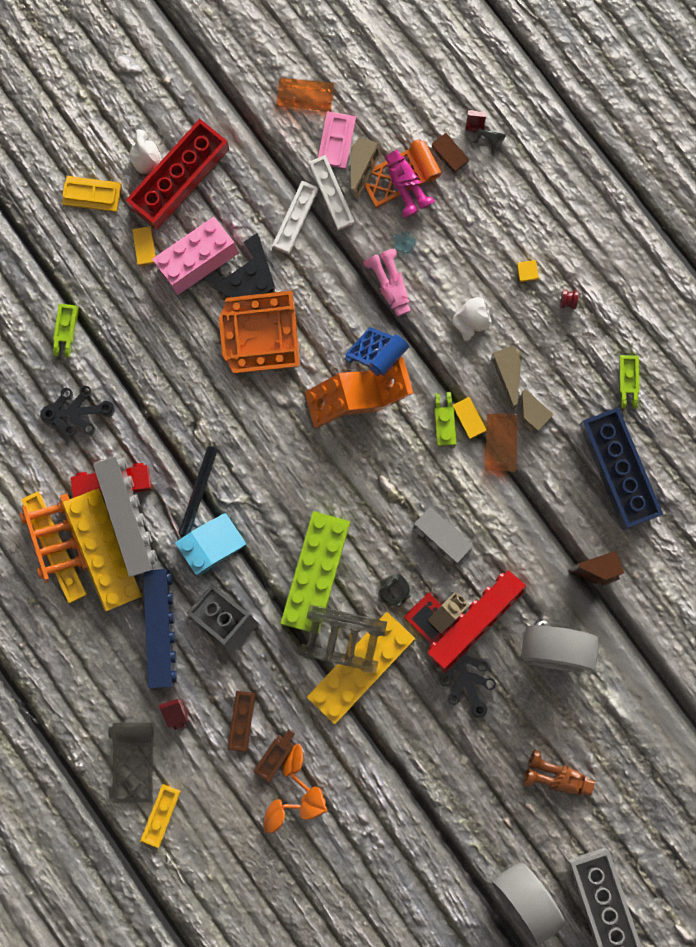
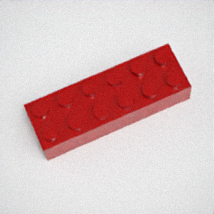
(178, 174)

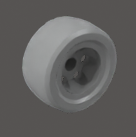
(560, 649)
(529, 903)

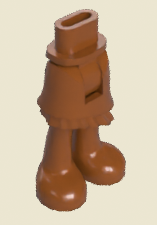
(566, 778)

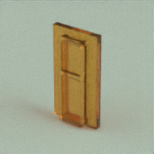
(305, 94)
(501, 442)

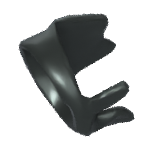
(496, 137)
(387, 582)

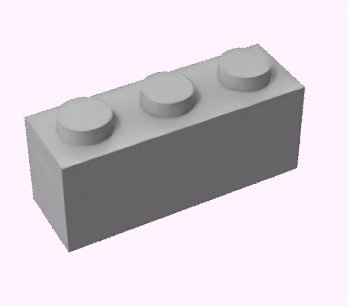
(442, 536)

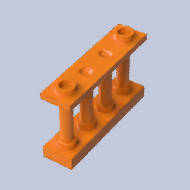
(43, 571)

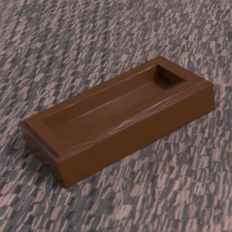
(450, 152)

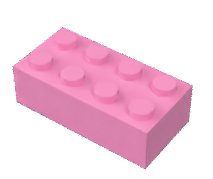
(195, 255)

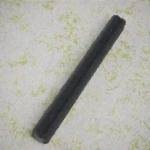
(198, 491)

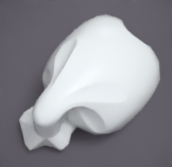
(144, 154)
(472, 317)

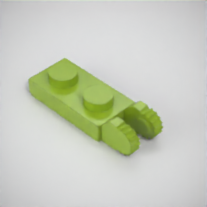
(65, 328)
(629, 380)
(444, 421)

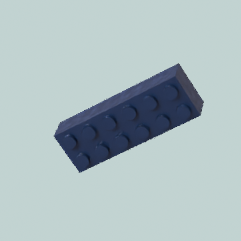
(620, 468)

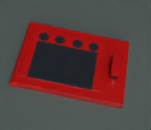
(419, 616)

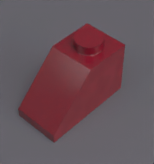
(174, 713)

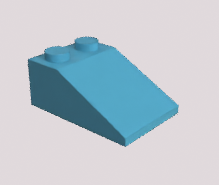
(210, 544)

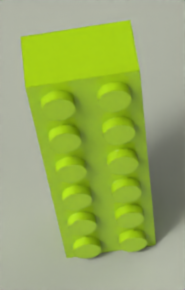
(315, 569)

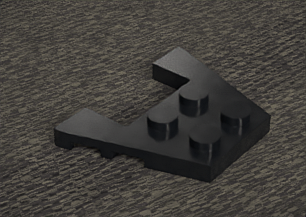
(250, 278)

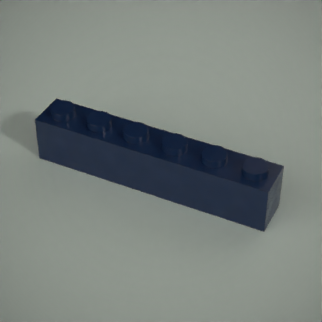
(159, 629)

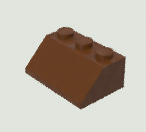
(601, 569)

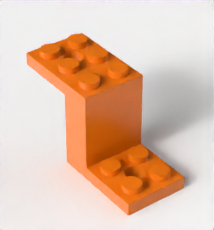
(357, 393)

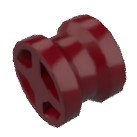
(569, 299)

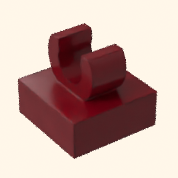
(475, 120)

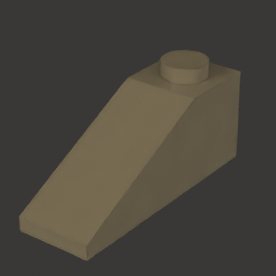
(364, 157)
(508, 368)

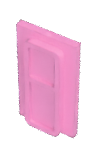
(337, 138)

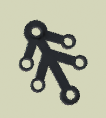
(73, 411)
(466, 678)

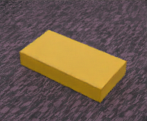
(144, 245)
(469, 418)

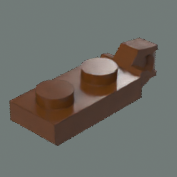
(274, 756)

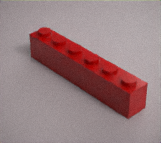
(476, 621)

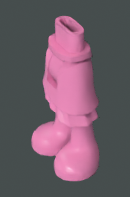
(393, 289)

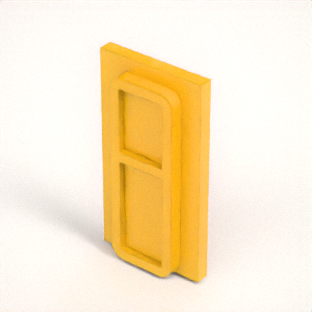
(91, 194)

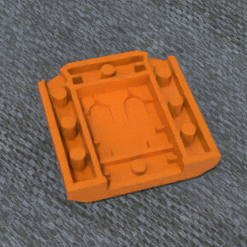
(259, 332)

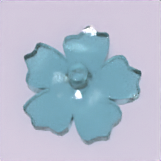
(404, 242)

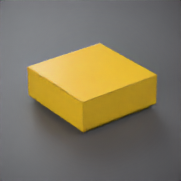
(527, 271)

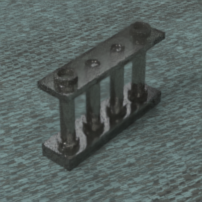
(355, 624)

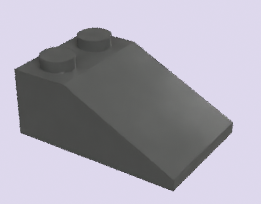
(222, 618)

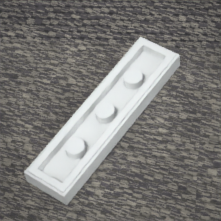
(331, 192)
(295, 217)

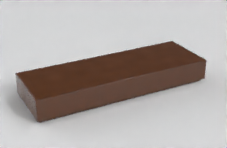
(241, 721)

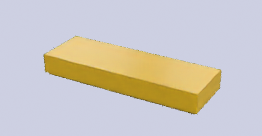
(160, 816)

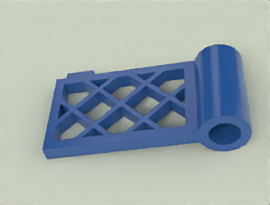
(381, 359)

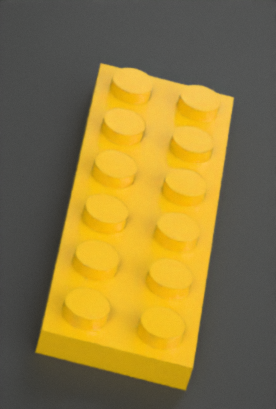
(100, 549)
(347, 684)

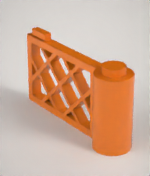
(423, 165)

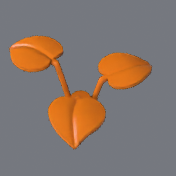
(312, 802)

